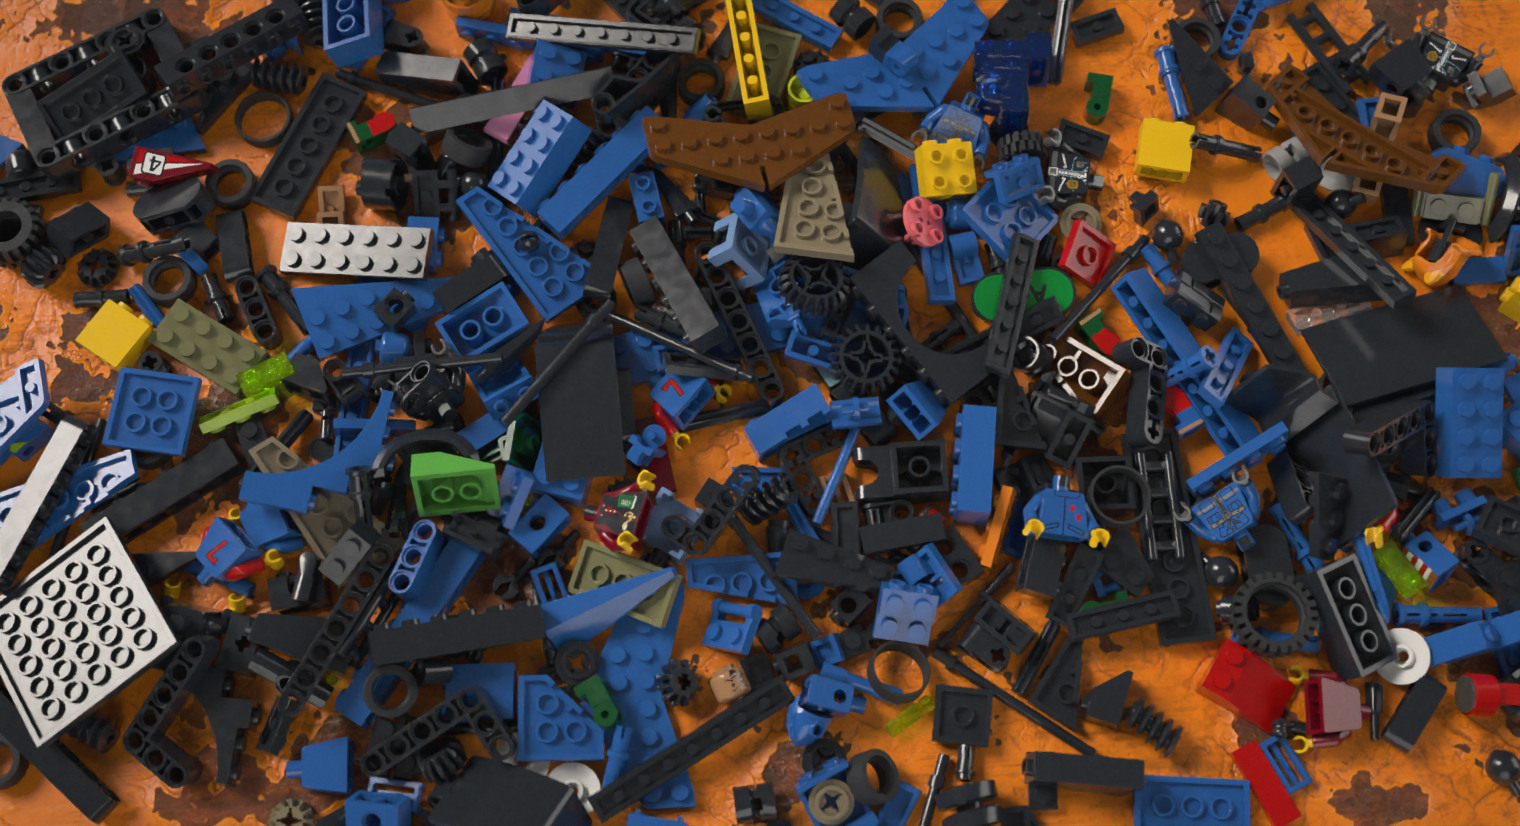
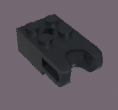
(898, 469)

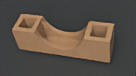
(1386, 123)

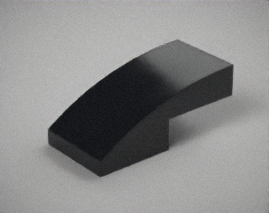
(757, 670)

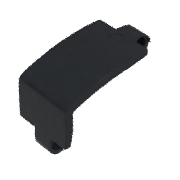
(878, 203)
(504, 795)

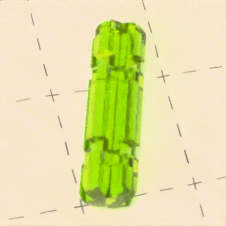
(910, 715)

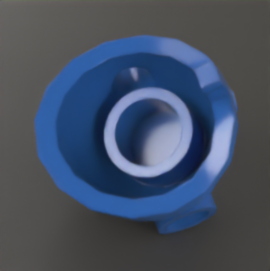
(805, 726)

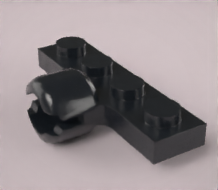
(29, 183)

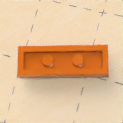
(996, 527)

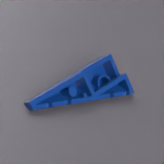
(592, 611)

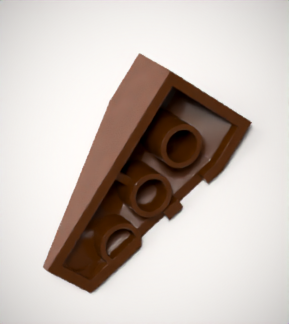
(1085, 372)

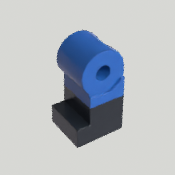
(892, 51)

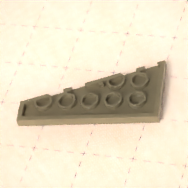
(813, 215)
(332, 512)

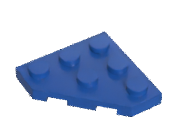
(554, 725)

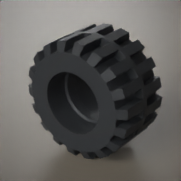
(31, 235)

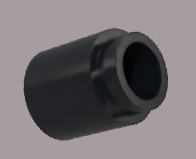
(1223, 605)

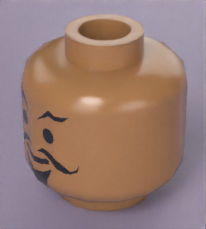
(730, 684)

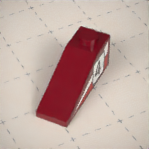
(162, 168)

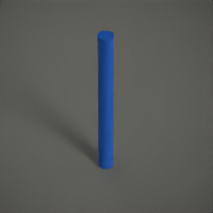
(836, 476)

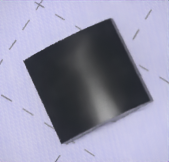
(1024, 476)

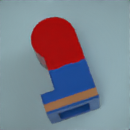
(1181, 413)

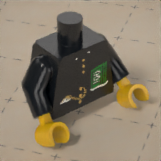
(195, 620)

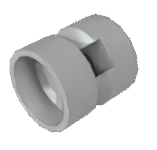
(1281, 157)

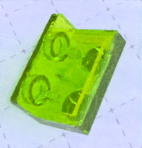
(265, 374)
(1399, 570)

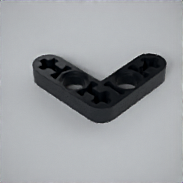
(803, 457)

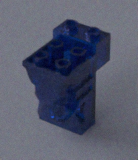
(1005, 72)

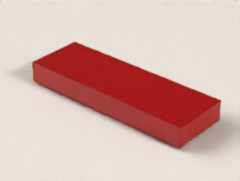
(1265, 784)

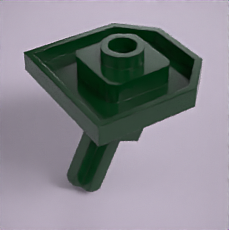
(520, 444)

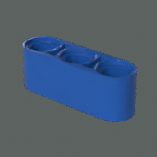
(485, 432)
(417, 573)

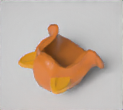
(1448, 265)

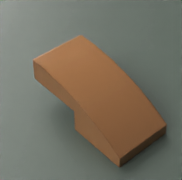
(331, 204)

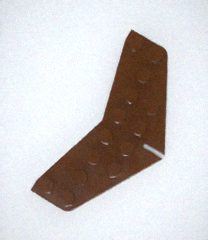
(1355, 147)
(741, 152)

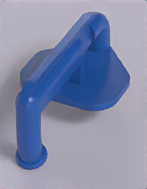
(1379, 583)

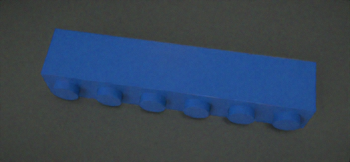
(597, 178)

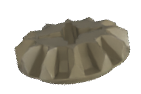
(1077, 211)
(299, 808)
(829, 815)

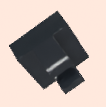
(1144, 206)

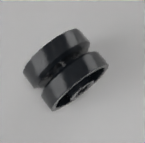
(968, 803)

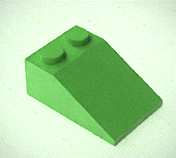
(452, 484)

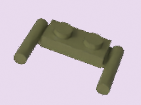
(1461, 207)

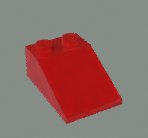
(1245, 685)

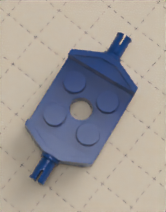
(773, 306)

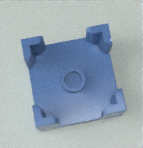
(742, 247)
(653, 535)

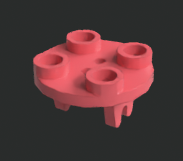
(923, 222)

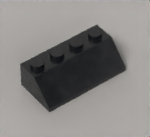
(1348, 618)

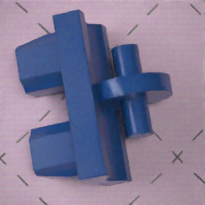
(855, 412)
(647, 446)
(1462, 514)

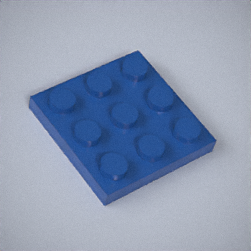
(999, 221)
(152, 412)

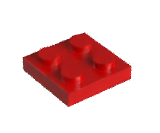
(1086, 254)

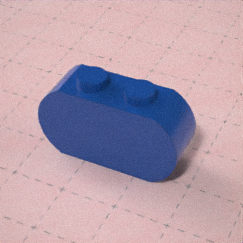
(1476, 175)

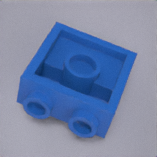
(905, 612)

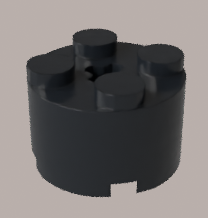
(383, 184)

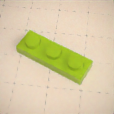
(239, 411)

